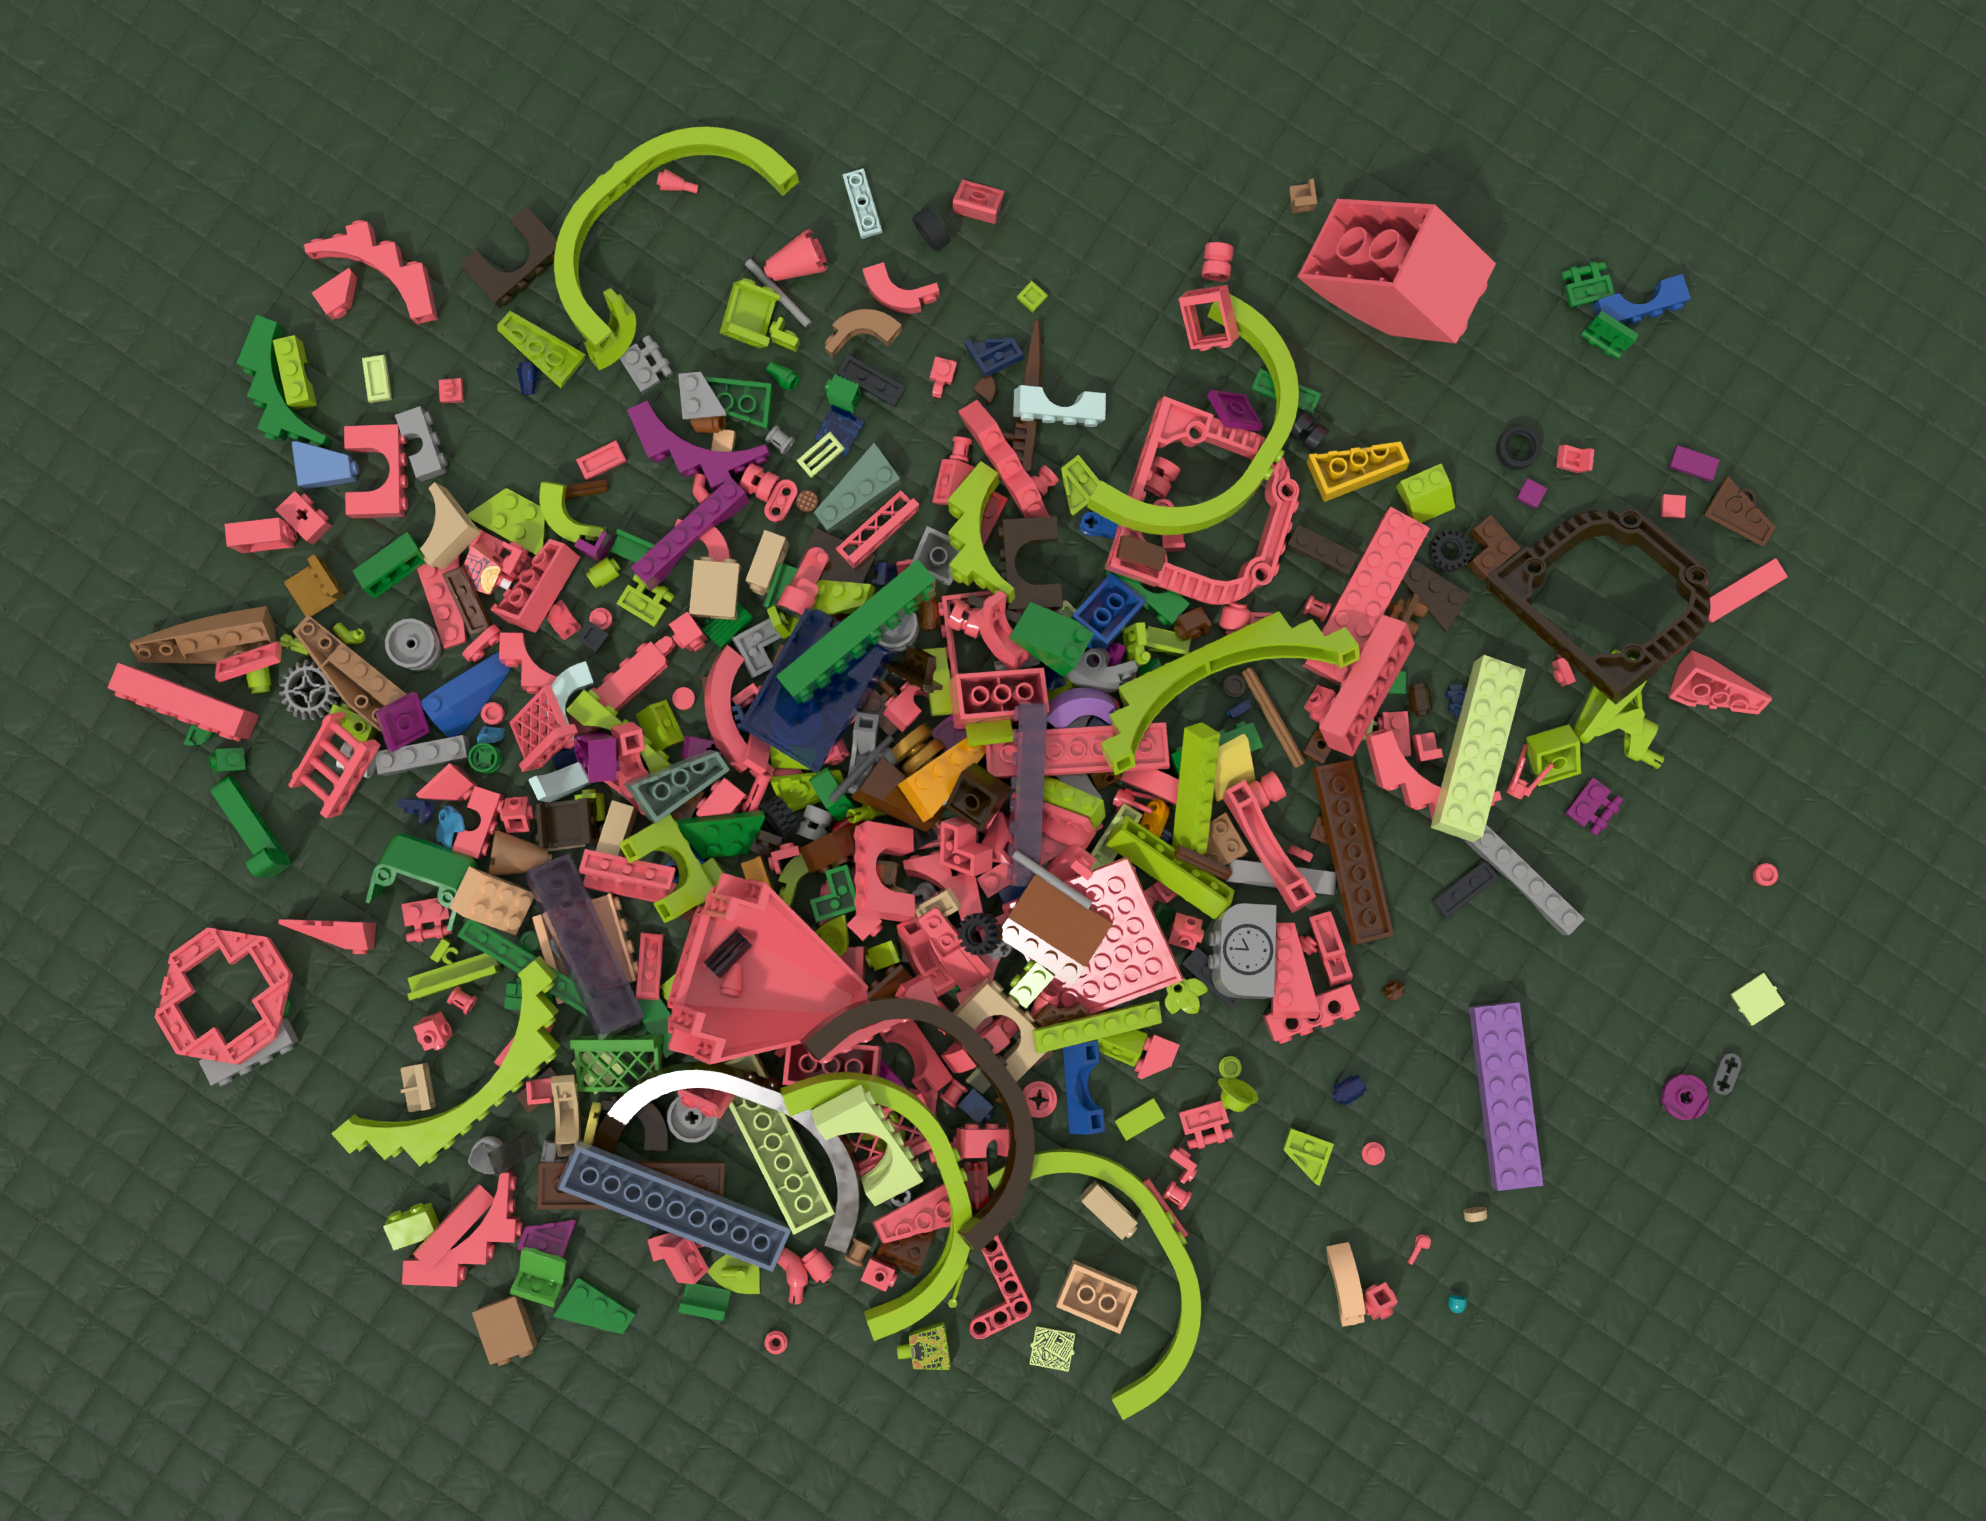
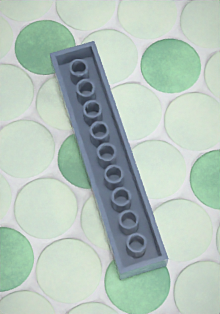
(674, 1205)

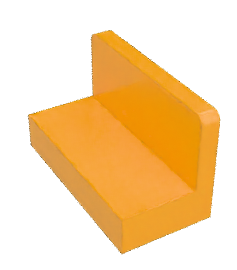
(757, 870)

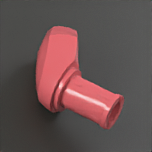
(795, 1274)

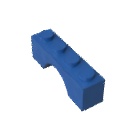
(1668, 294)
(1083, 1113)

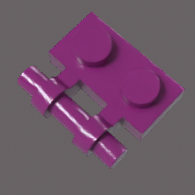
(1588, 802)

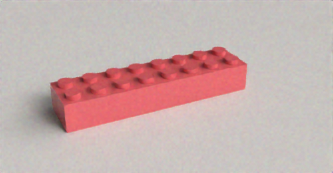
(1372, 585)

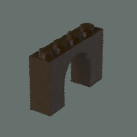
(503, 286)
(1016, 535)

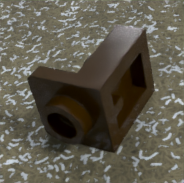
(765, 843)

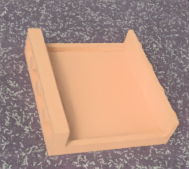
(615, 928)

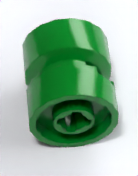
(486, 758)

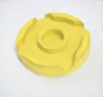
(592, 1123)

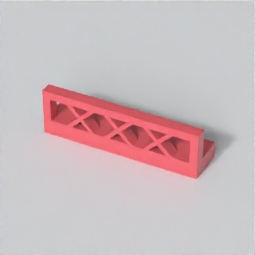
(882, 533)
(1064, 825)

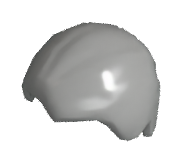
(479, 1158)

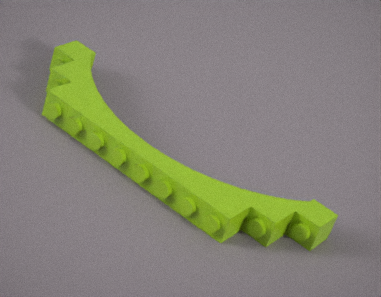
(1261, 640)
(428, 1135)

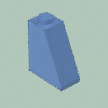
(322, 467)

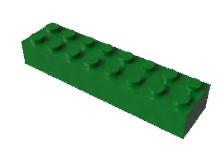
(858, 632)

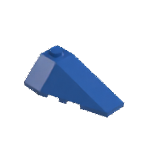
(461, 699)

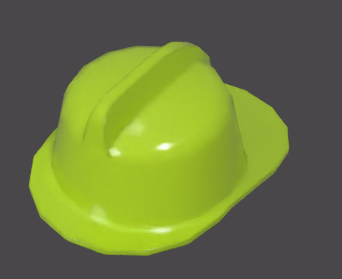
(1237, 1094)

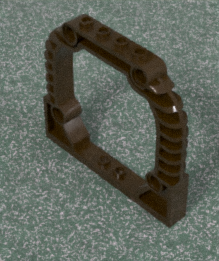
(1610, 673)

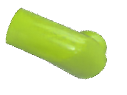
(349, 637)

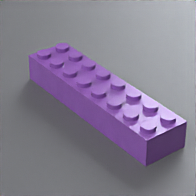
(1505, 1096)

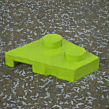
(1078, 484)
(1308, 1153)

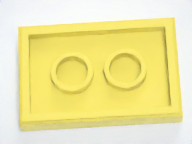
(1233, 765)

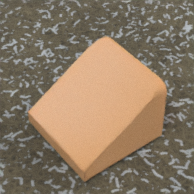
(724, 441)

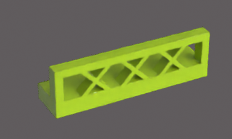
(452, 975)

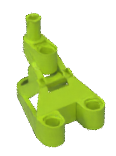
(1603, 716)

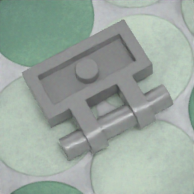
(639, 368)

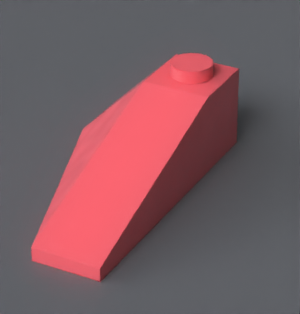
(344, 934)

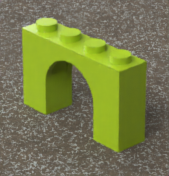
(692, 882)

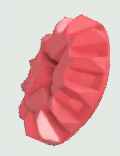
(1047, 1091)

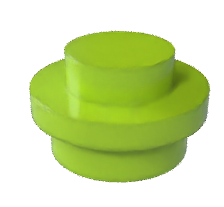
(1230, 1067)

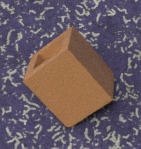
(1303, 197)

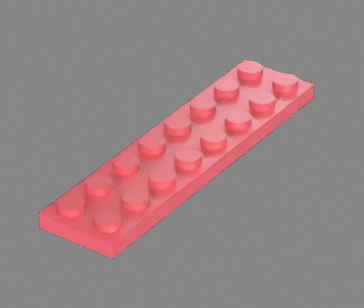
(1081, 753)

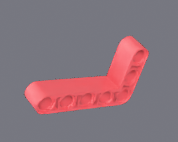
(1011, 1297)

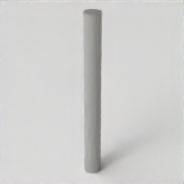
(785, 300)
(1052, 879)

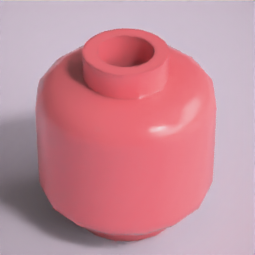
(1234, 617)

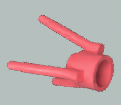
(1518, 786)
(1126, 797)

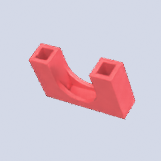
(390, 497)
(871, 895)

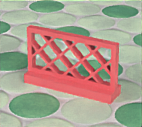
(549, 742)
(917, 1143)

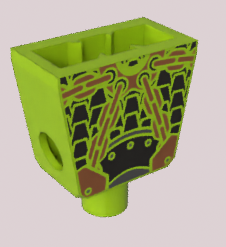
(927, 1348)

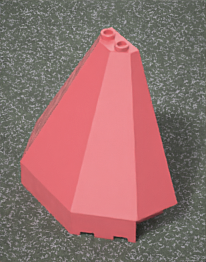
(786, 977)

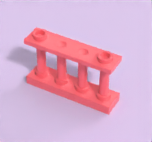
(353, 768)
(619, 877)

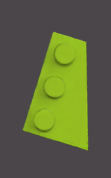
(841, 597)
(797, 789)

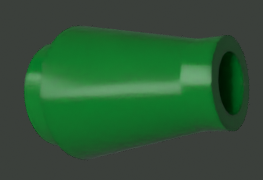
(783, 376)

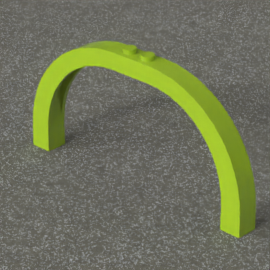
(626, 174)
(1188, 519)
(937, 1284)
(1166, 1372)

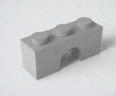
(429, 461)

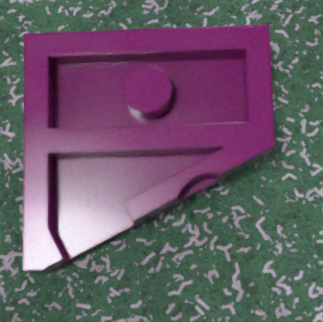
(548, 1238)

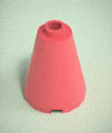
(797, 258)

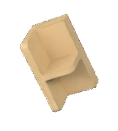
(418, 1087)

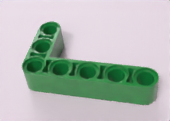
(268, 855)

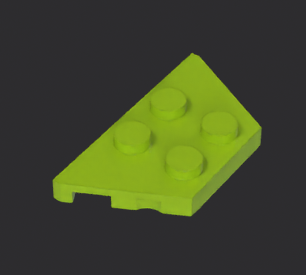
(513, 519)

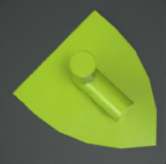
(736, 1275)

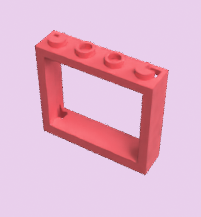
(944, 610)

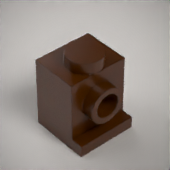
(1192, 625)
(1311, 750)

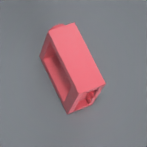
(1206, 295)
(260, 535)

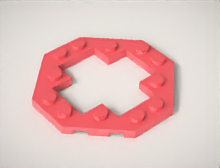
(269, 1003)

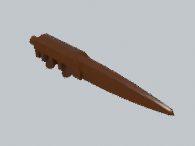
(1025, 431)

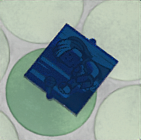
(843, 427)

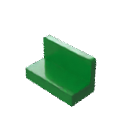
(630, 547)
(783, 577)
(705, 1301)

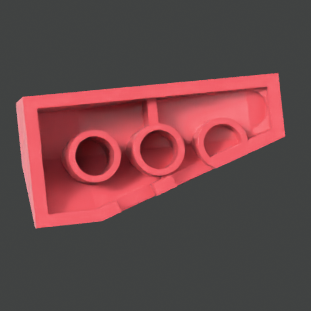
(1711, 684)

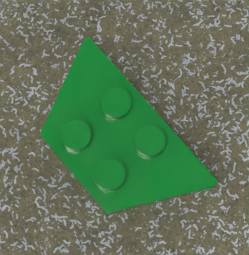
(723, 833)

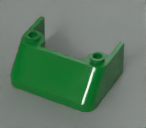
(424, 863)

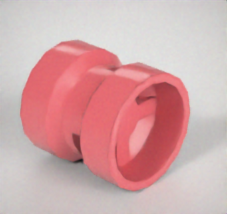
(1044, 480)

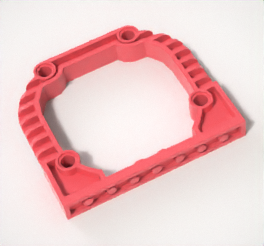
(1172, 424)

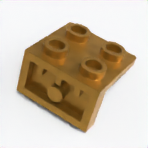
(314, 587)

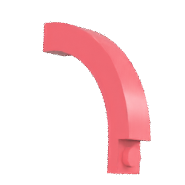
(719, 709)

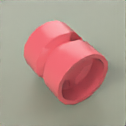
(1218, 259)
(1161, 485)
(765, 486)
(957, 622)
(1267, 790)

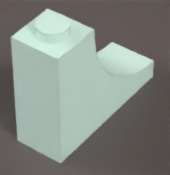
(559, 784)

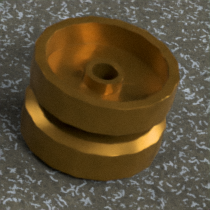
(915, 748)

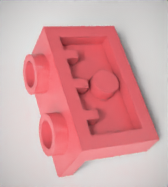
(516, 561)
(1399, 725)

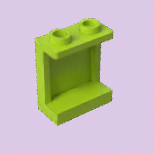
(749, 313)

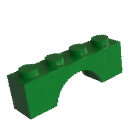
(1165, 605)

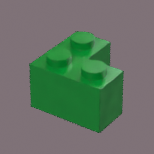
(841, 897)

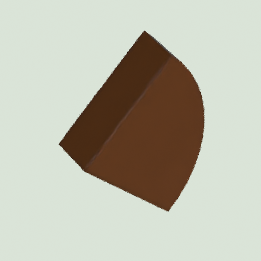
(986, 388)

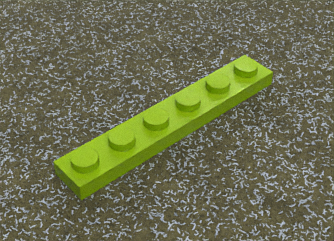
(1096, 1026)

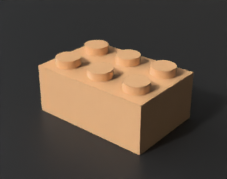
(492, 901)
(1096, 1296)

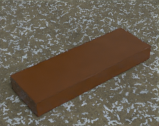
(467, 600)

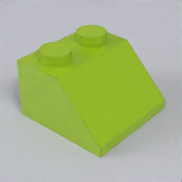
(1427, 494)
(1557, 747)

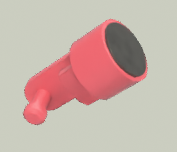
(803, 586)

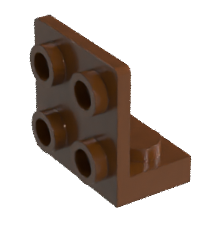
(906, 1253)

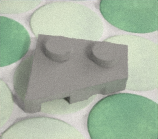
(698, 397)

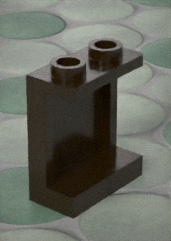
(566, 823)

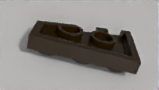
(1436, 592)

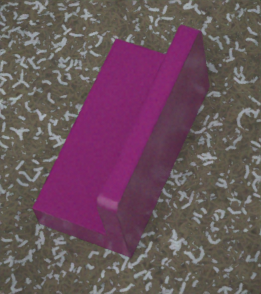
(600, 549)

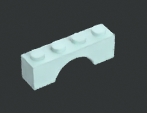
(1032, 403)

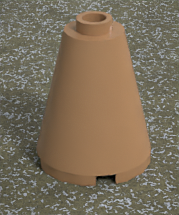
(515, 855)

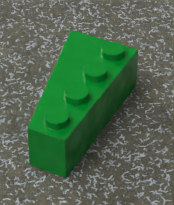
(745, 399)
(1240, 728)

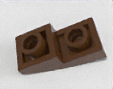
(1141, 552)

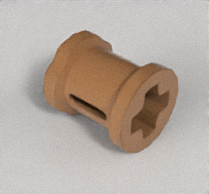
(857, 1252)

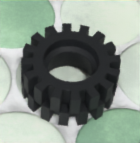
(1461, 544)
(779, 817)
(968, 933)

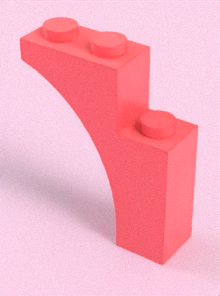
(962, 885)

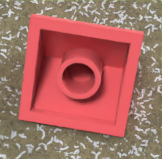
(978, 201)

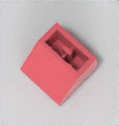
(724, 799)

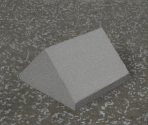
(936, 555)

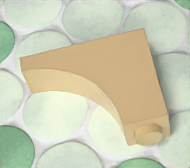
(451, 530)

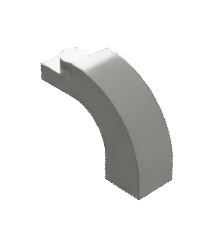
(1104, 679)
(864, 742)

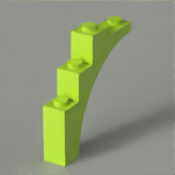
(965, 536)

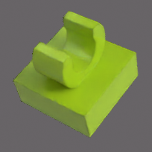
(442, 950)

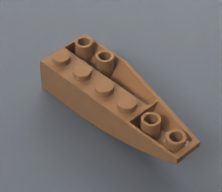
(208, 638)
(351, 676)

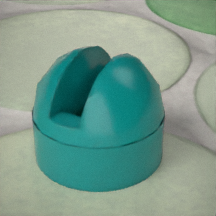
(1457, 1303)

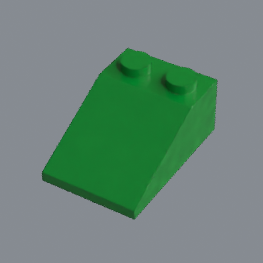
(1051, 637)

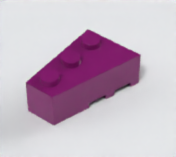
(597, 756)

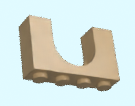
(990, 1001)

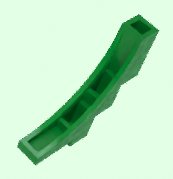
(266, 391)

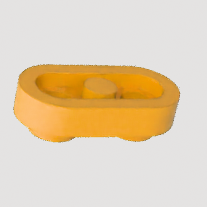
(1157, 819)

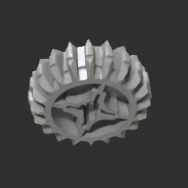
(306, 672)

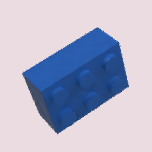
(1108, 611)

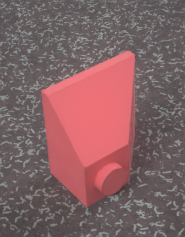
(449, 785)

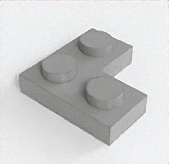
(751, 644)

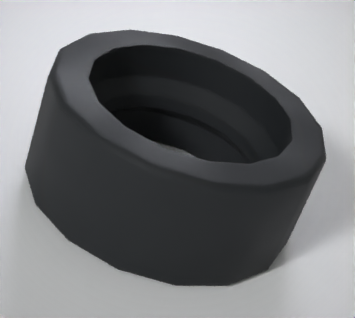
(931, 229)
(1531, 436)

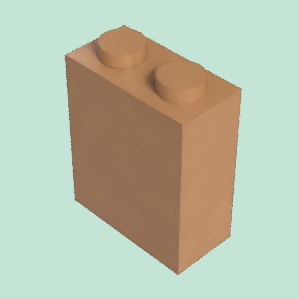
(505, 1330)

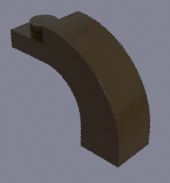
(654, 1121)

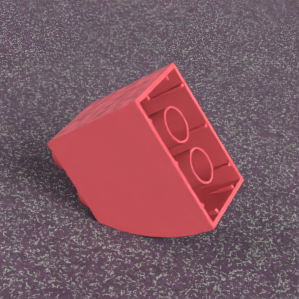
(1398, 268)

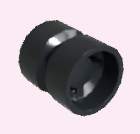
(1311, 439)

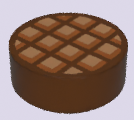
(807, 501)

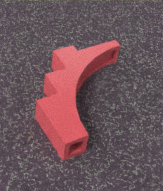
(387, 258)
(1004, 460)
(1393, 769)
(478, 1248)

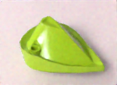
(835, 934)

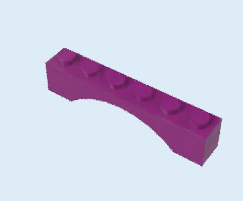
(665, 554)

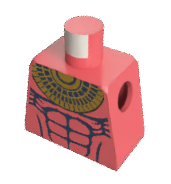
(486, 569)

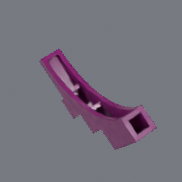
(689, 459)

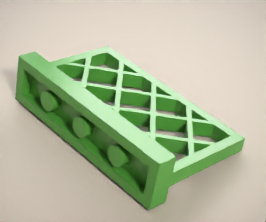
(614, 1044)

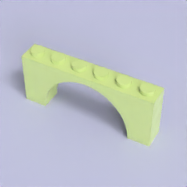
(857, 1112)

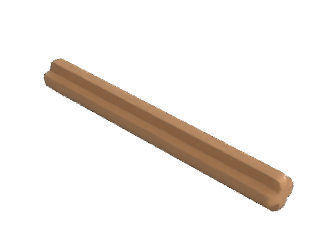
(1273, 717)

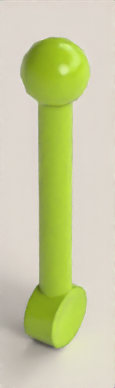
(953, 1302)

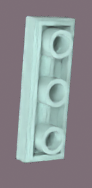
(865, 214)

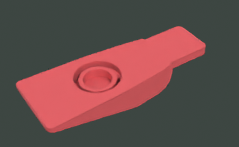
(961, 965)

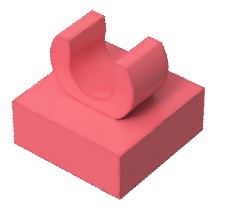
(451, 390)

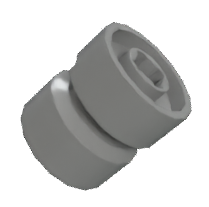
(818, 816)

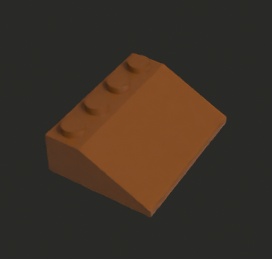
(1054, 929)

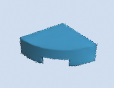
(490, 735)

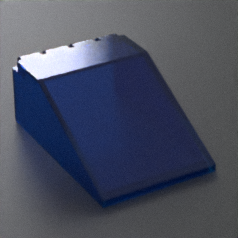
(815, 727)

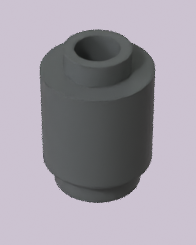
(1090, 662)

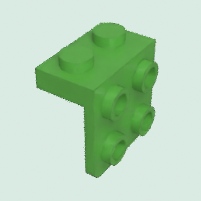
(539, 1277)

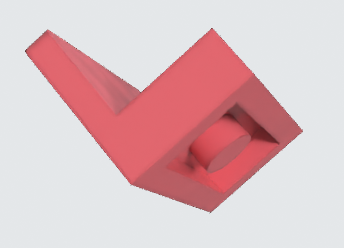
(950, 477)
(684, 1260)

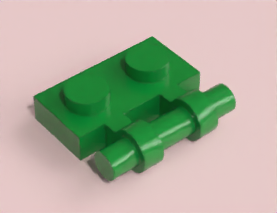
(1589, 290)
(1612, 331)

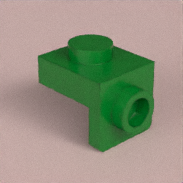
(227, 760)

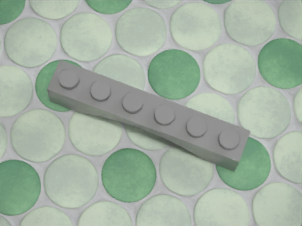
(1535, 888)

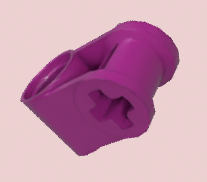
(694, 746)

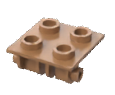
(1224, 841)

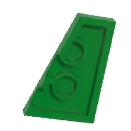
(594, 1308)

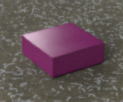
(1531, 493)

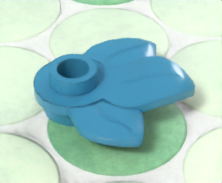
(450, 822)

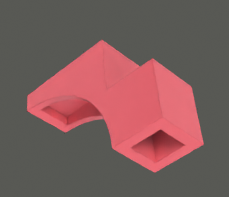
(513, 652)

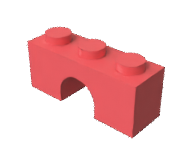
(902, 709)
(628, 747)
(476, 842)
(973, 1140)

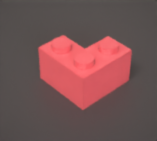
(960, 848)

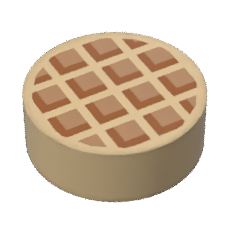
(1475, 1214)

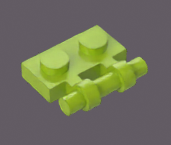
(641, 605)
(1135, 639)

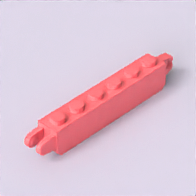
(629, 679)

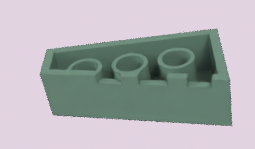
(860, 488)
(673, 785)

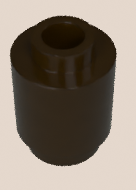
(1419, 699)

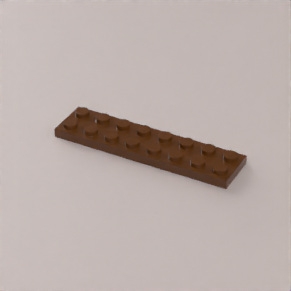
(1352, 852)
(703, 1174)

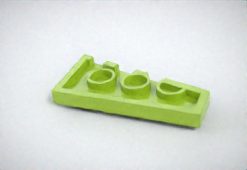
(546, 351)

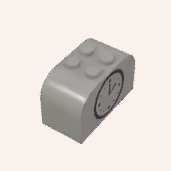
(1244, 951)

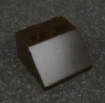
(977, 796)

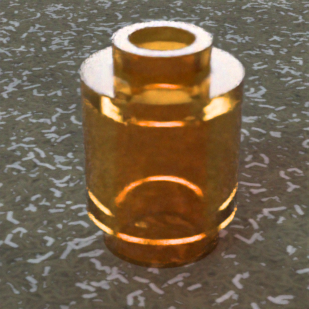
(928, 615)

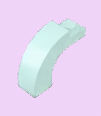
(568, 682)

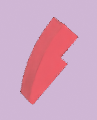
(1330, 949)

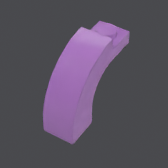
(1079, 702)

